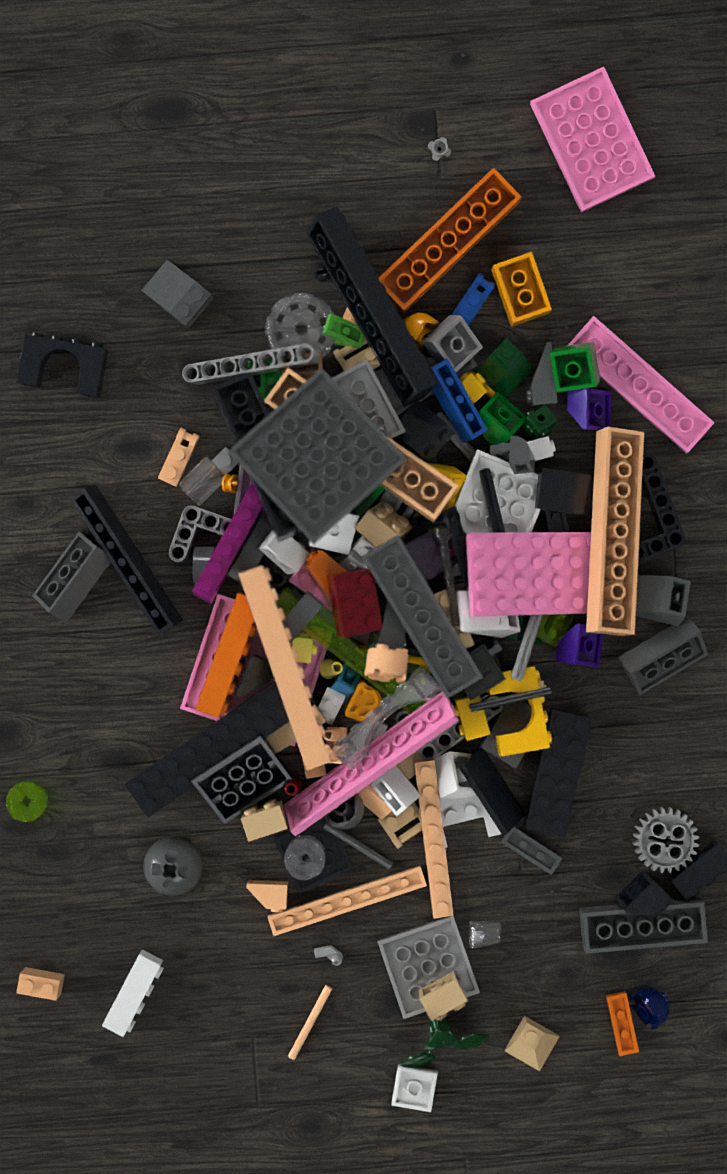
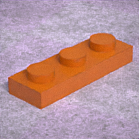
(622, 1023)

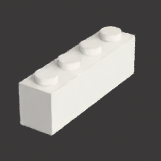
(132, 993)

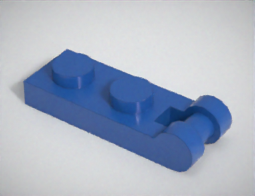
(474, 299)

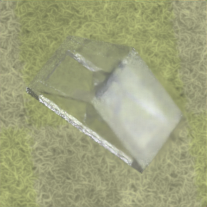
(483, 933)

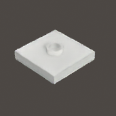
(340, 536)
(414, 1087)

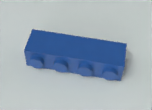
(456, 402)

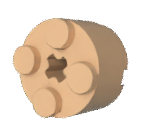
(385, 664)

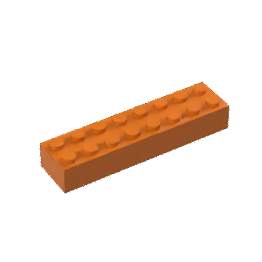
(449, 240)

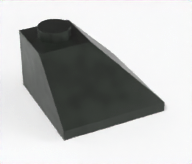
(256, 675)

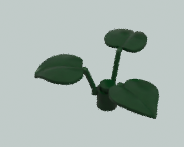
(442, 1039)

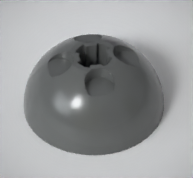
(181, 859)

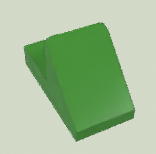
(343, 331)

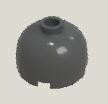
(347, 814)

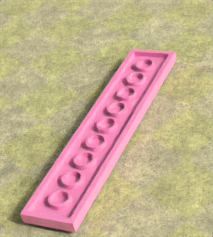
(383, 755)

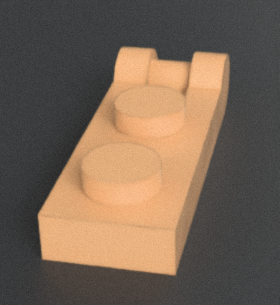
(178, 457)

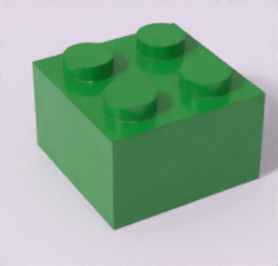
(575, 367)

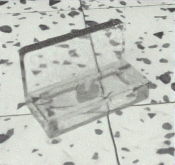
(202, 481)

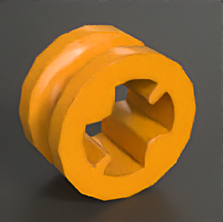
(229, 483)

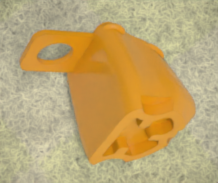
(362, 701)

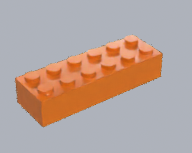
(228, 659)

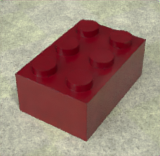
(354, 602)

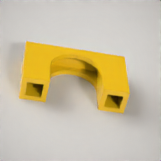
(535, 734)

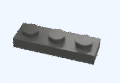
(531, 850)

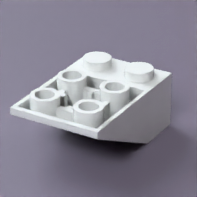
(485, 625)

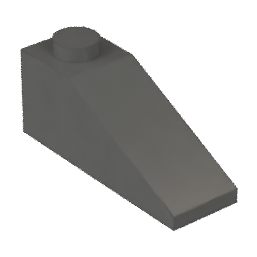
(542, 387)

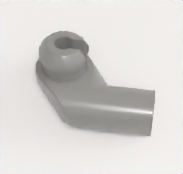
(329, 952)

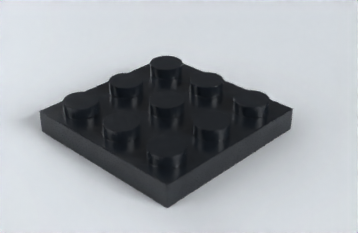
(336, 860)

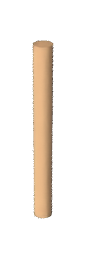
(310, 1022)

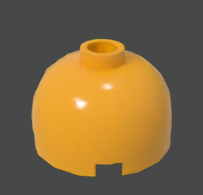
(419, 326)

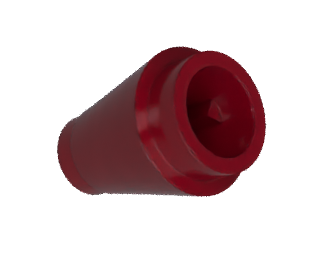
(296, 783)

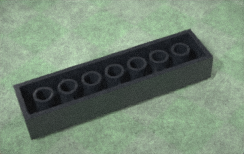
(242, 411)

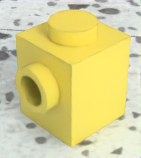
(305, 647)

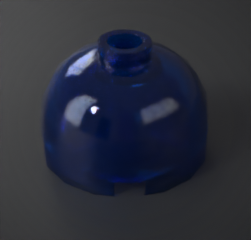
(651, 1006)

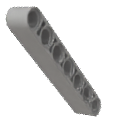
(259, 364)

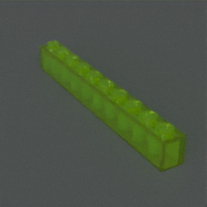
(342, 647)

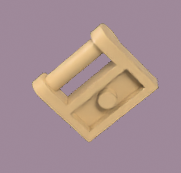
(356, 359)
(392, 823)

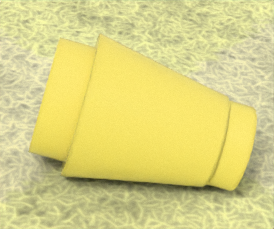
(330, 668)

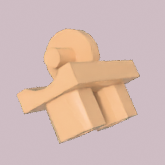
(332, 735)

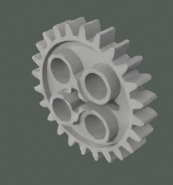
(662, 857)

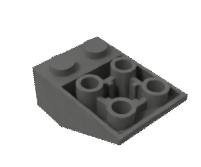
(662, 598)

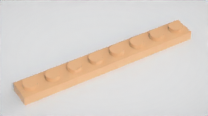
(433, 838)
(347, 900)

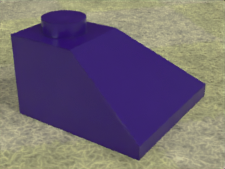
(590, 408)
(579, 647)

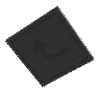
(489, 670)

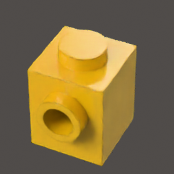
(474, 385)

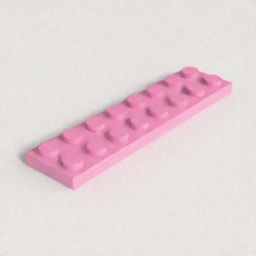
(644, 387)

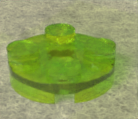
(18, 809)

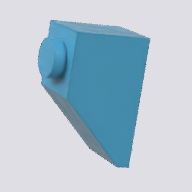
(345, 681)

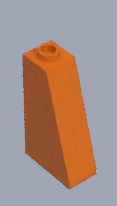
(319, 566)

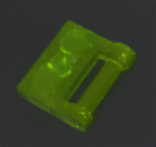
(555, 628)

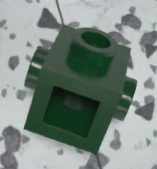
(539, 422)

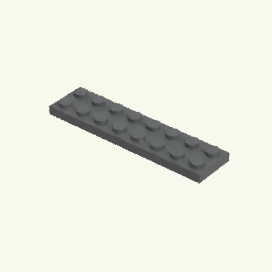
(422, 616)

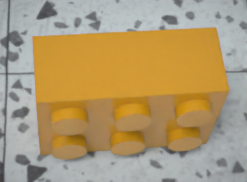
(521, 289)

